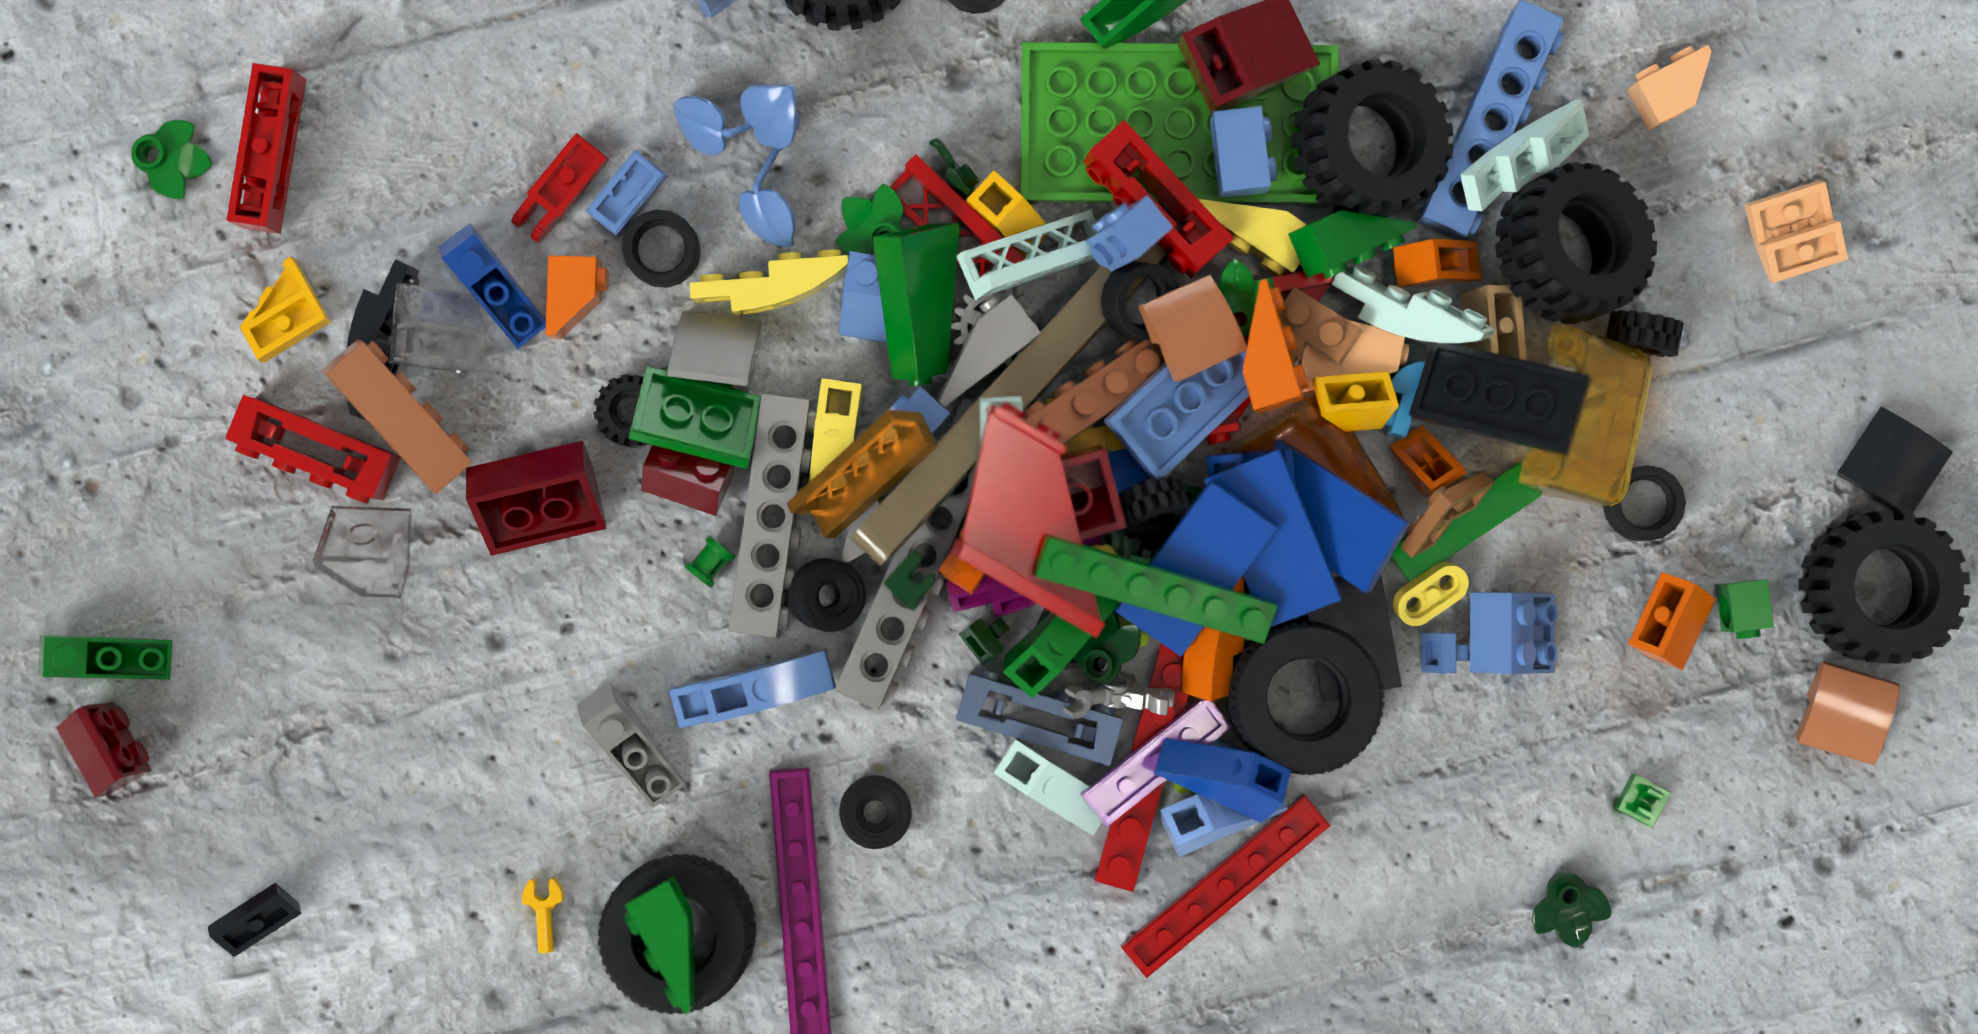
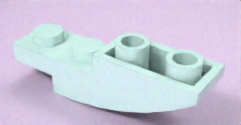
(1422, 318)

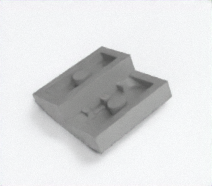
(714, 348)

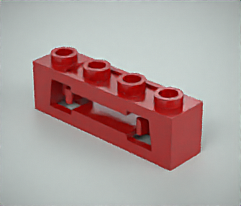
(266, 148)
(1114, 161)
(252, 424)

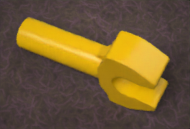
(543, 911)

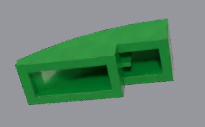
(1120, 19)

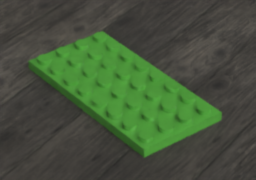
(1083, 92)

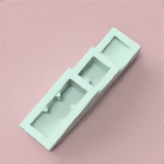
(1523, 154)

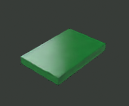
(696, 418)

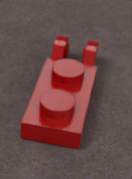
(561, 185)

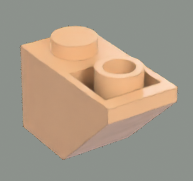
(1670, 90)

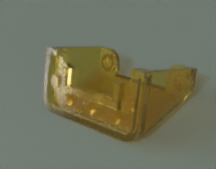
(1609, 425)

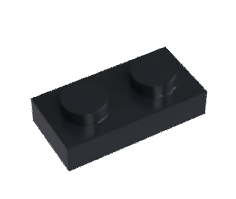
(254, 920)

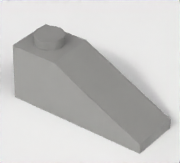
(992, 339)

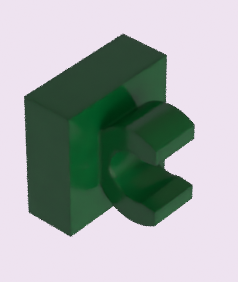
(984, 639)

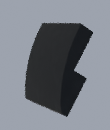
(1894, 462)

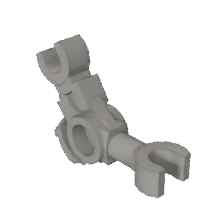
(1118, 694)

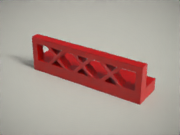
(953, 204)

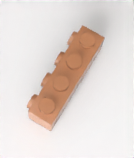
(1100, 393)
(397, 415)

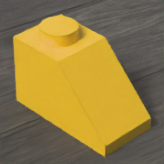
(1356, 400)

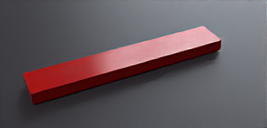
(1225, 885)

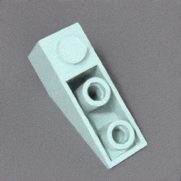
(1047, 784)

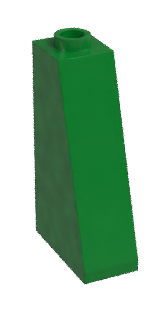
(917, 298)

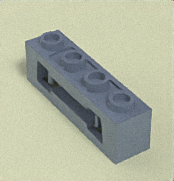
(1103, 735)

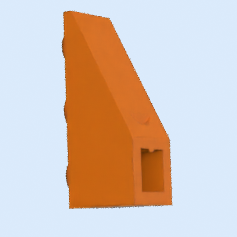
(1268, 361)

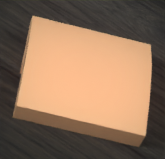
(1796, 231)

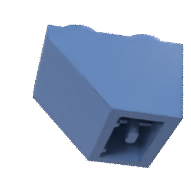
(1512, 633)

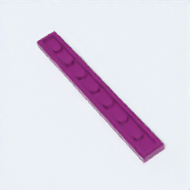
(800, 901)

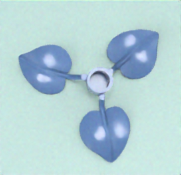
(775, 121)

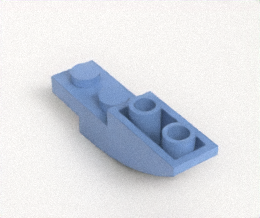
(752, 689)

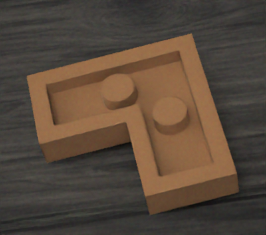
(1318, 327)
(1443, 508)

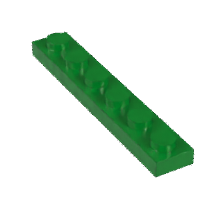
(1154, 589)

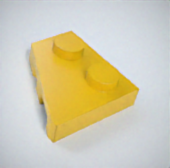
(284, 314)

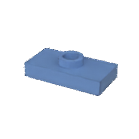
(626, 193)

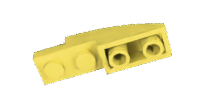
(788, 282)

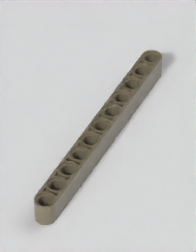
(959, 448)

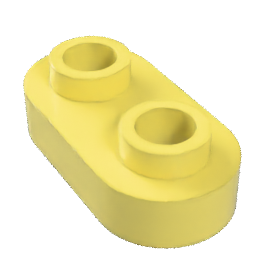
(1429, 595)

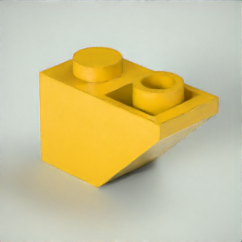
(1004, 208)

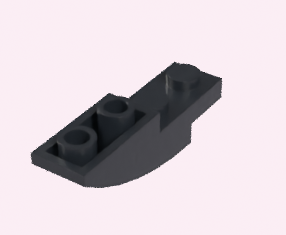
(375, 315)

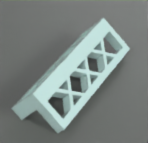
(1037, 262)

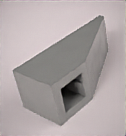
(629, 744)

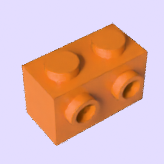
(1672, 621)

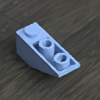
(1203, 821)

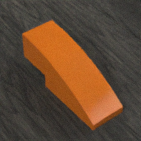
(1210, 661)

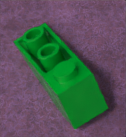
(1345, 236)
(1049, 649)
(104, 657)
(667, 929)

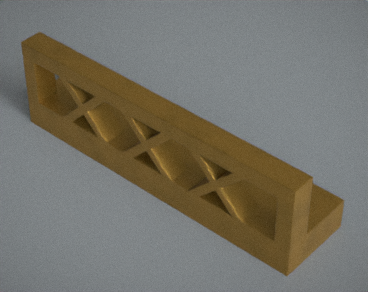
(865, 471)

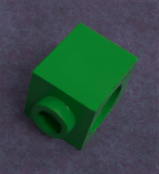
(1744, 607)

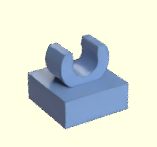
(1441, 652)

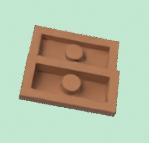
(1193, 327)
(1848, 712)

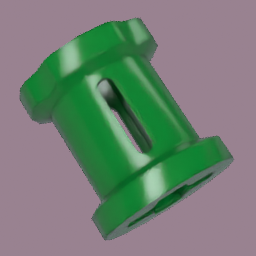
(710, 561)

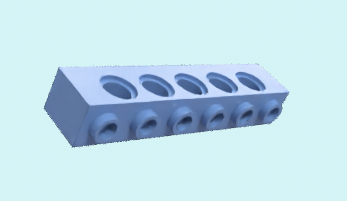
(1524, 25)

